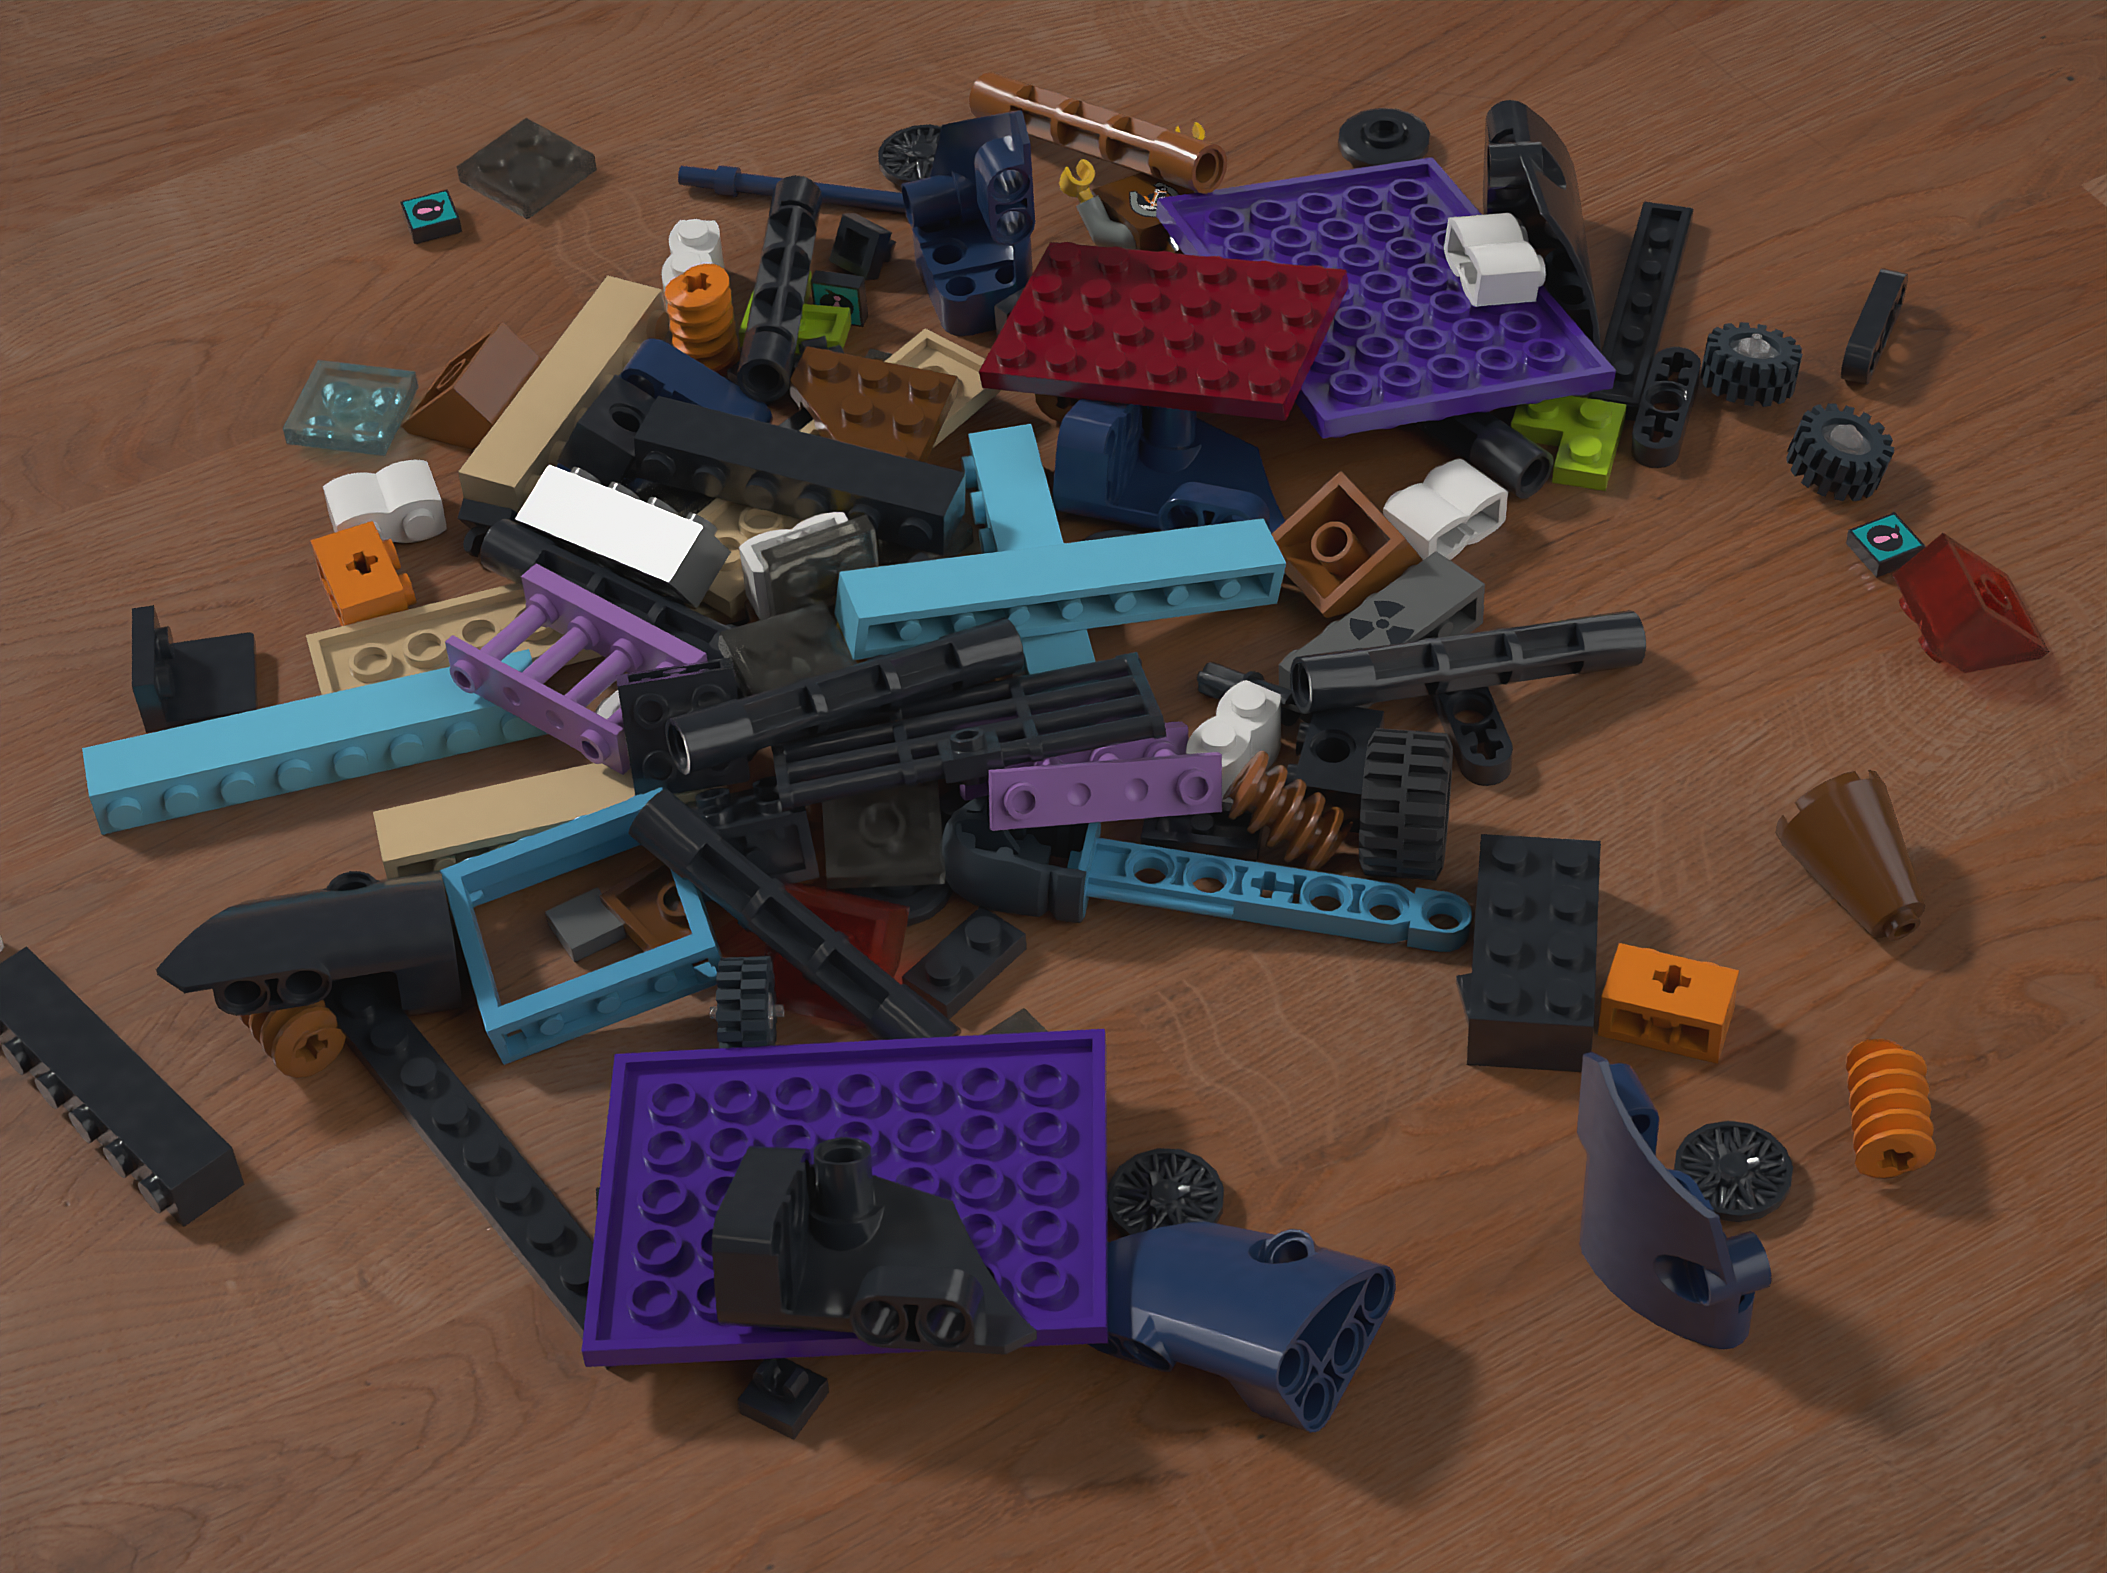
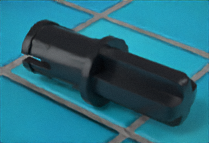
(1218, 679)

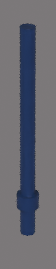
(731, 182)

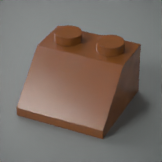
(474, 390)
(1342, 548)

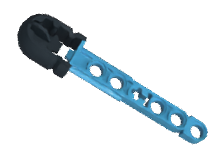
(1012, 875)

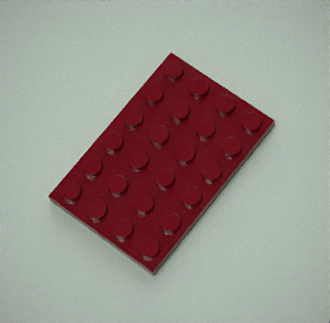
(1166, 330)

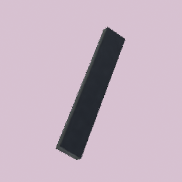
(1644, 301)

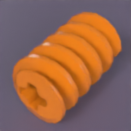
(703, 317)
(1889, 1109)

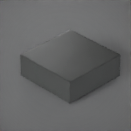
(584, 925)

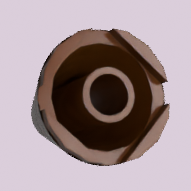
(1857, 852)

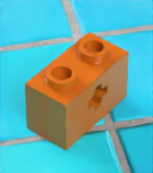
(361, 574)
(1668, 1002)

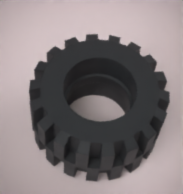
(1405, 804)

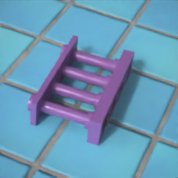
(586, 624)
(1105, 784)

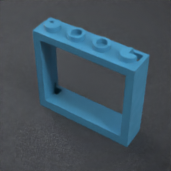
(593, 998)

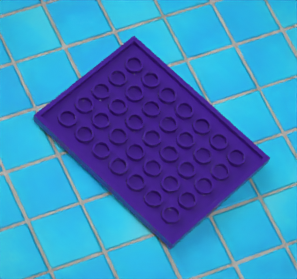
(1405, 331)
(980, 1120)

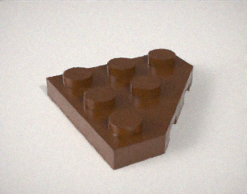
(873, 401)

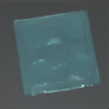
(351, 407)

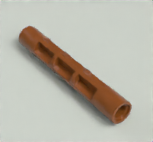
(1103, 133)

